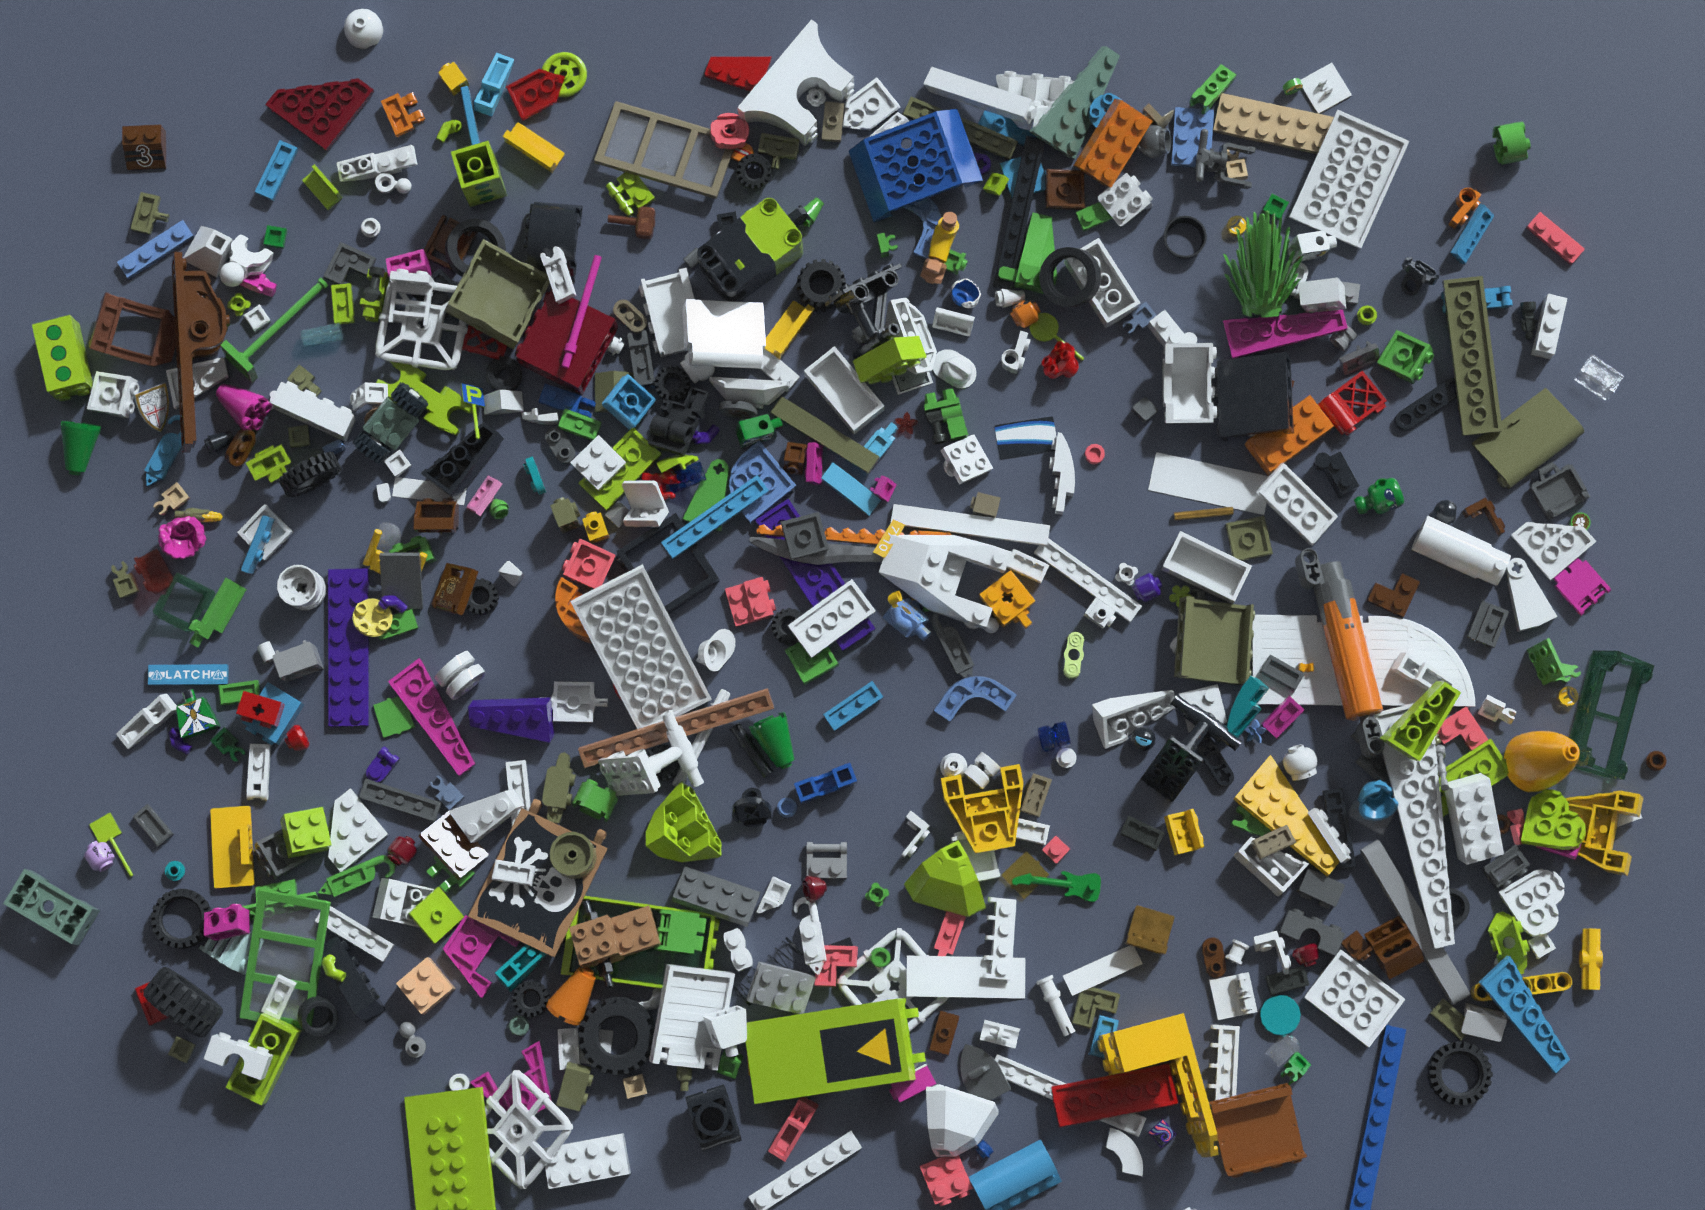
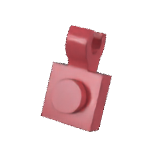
(1517, 819)

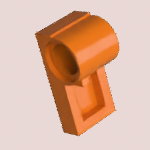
(1461, 217)

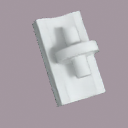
(999, 1034)

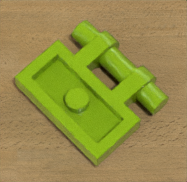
(636, 190)

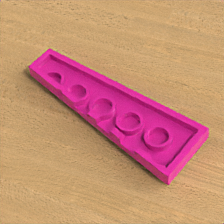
(1266, 333)
(426, 705)

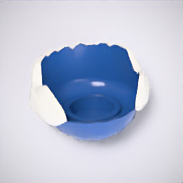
(965, 293)

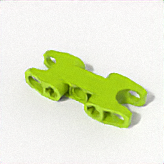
(439, 404)

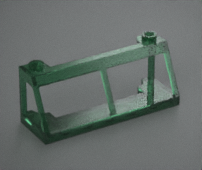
(1599, 664)

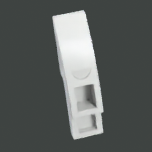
(373, 164)
(1062, 465)

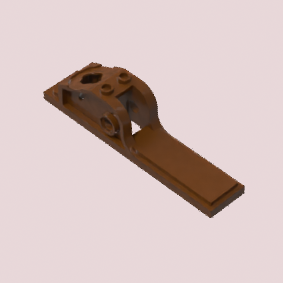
(194, 315)

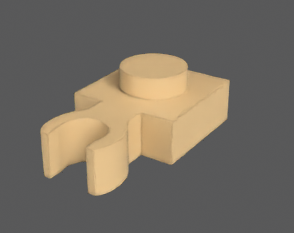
(1236, 167)
(174, 498)

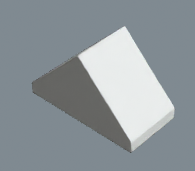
(503, 402)

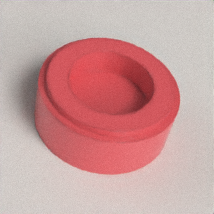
(1094, 454)

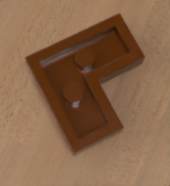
(1394, 600)

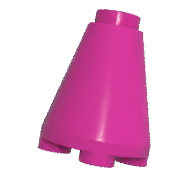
(244, 406)

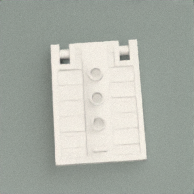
(681, 1014)

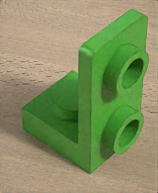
(416, 542)

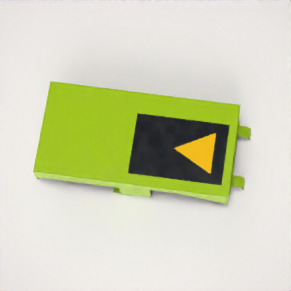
(831, 1050)

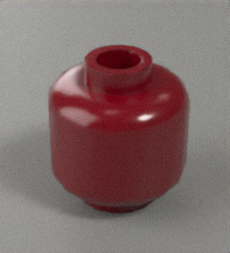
(401, 850)

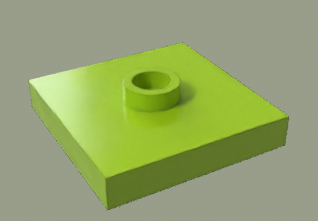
(436, 915)

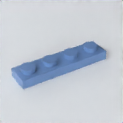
(155, 249)

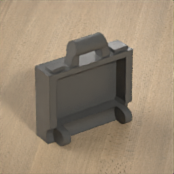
(1559, 490)

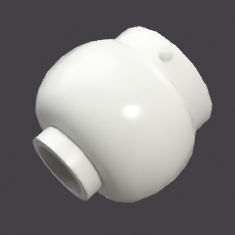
(697, 372)
(1300, 762)

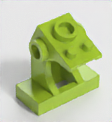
(269, 463)

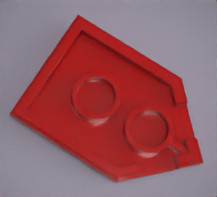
(535, 92)

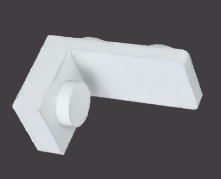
(368, 394)
(915, 823)
(1267, 941)

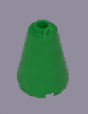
(78, 445)
(775, 739)

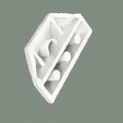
(912, 323)
(749, 390)

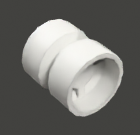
(975, 773)

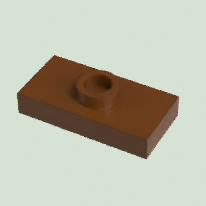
(944, 1032)

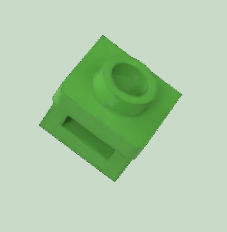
(956, 262)

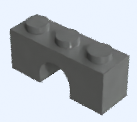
(1328, 937)

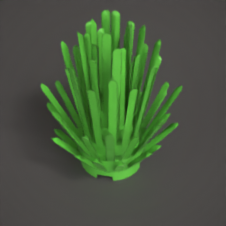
(1263, 270)

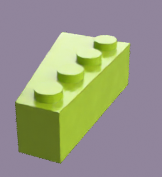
(1422, 721)

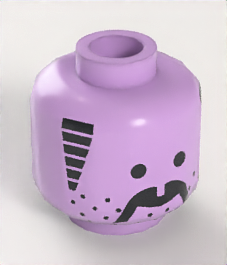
(99, 856)

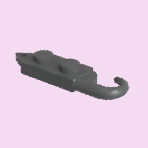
(953, 647)

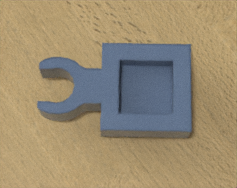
(1141, 317)
(448, 795)

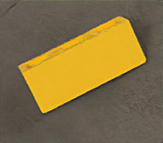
(534, 147)
(787, 328)

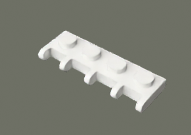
(1002, 939)
(1226, 1061)

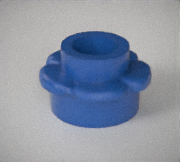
(984, 1149)

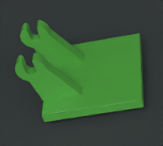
(1548, 664)

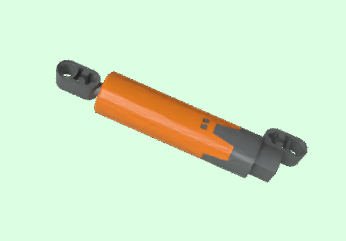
(1345, 645)

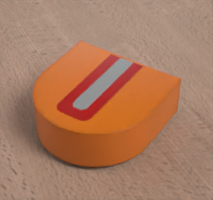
(739, 153)

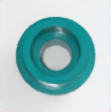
(179, 875)

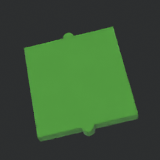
(393, 717)

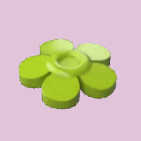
(1179, 593)

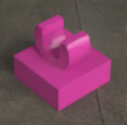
(884, 488)

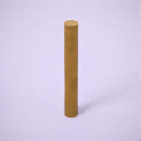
(1203, 513)

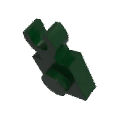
(226, 742)

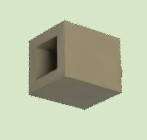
(985, 505)

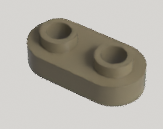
(630, 317)

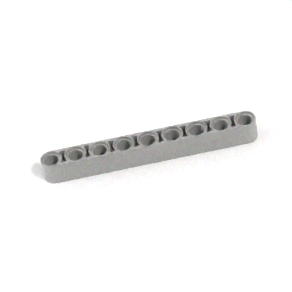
(1411, 914)

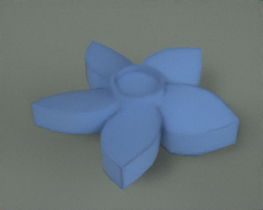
(1255, 731)

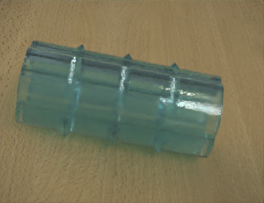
(322, 335)

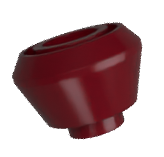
(813, 888)
(1306, 955)

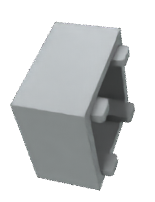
(297, 661)

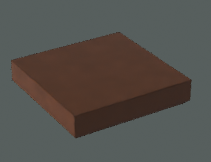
(1064, 189)

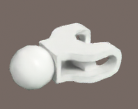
(244, 263)

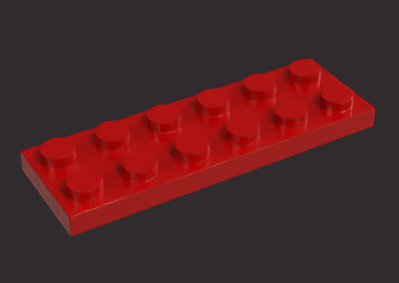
(1114, 1095)

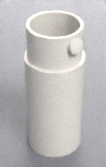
(1460, 551)

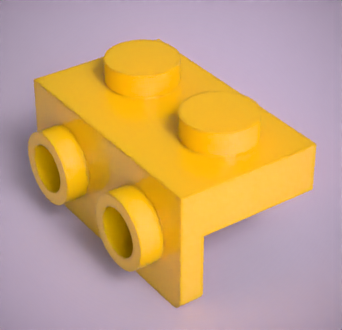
(1184, 832)

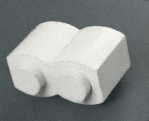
(736, 944)

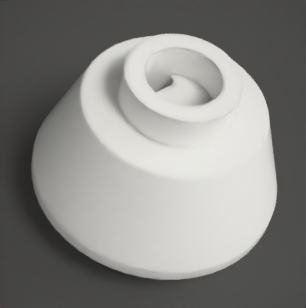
(955, 759)

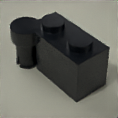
(1337, 472)

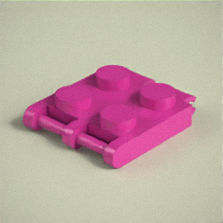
(1580, 585)

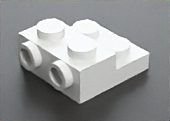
(113, 394)

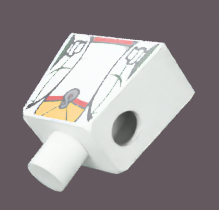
(1311, 245)

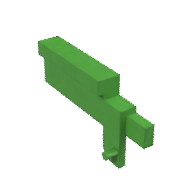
(218, 612)

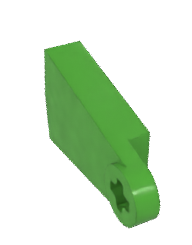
(709, 491)

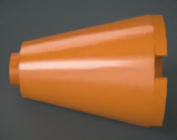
(573, 996)

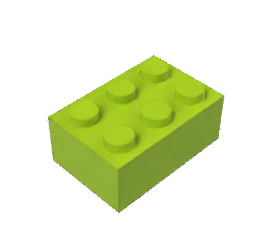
(890, 359)

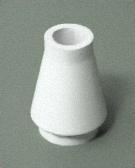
(1008, 297)

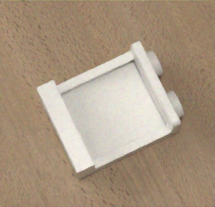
(983, 863)

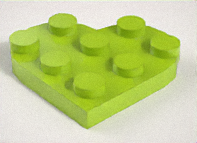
(1551, 822)

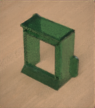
(204, 603)

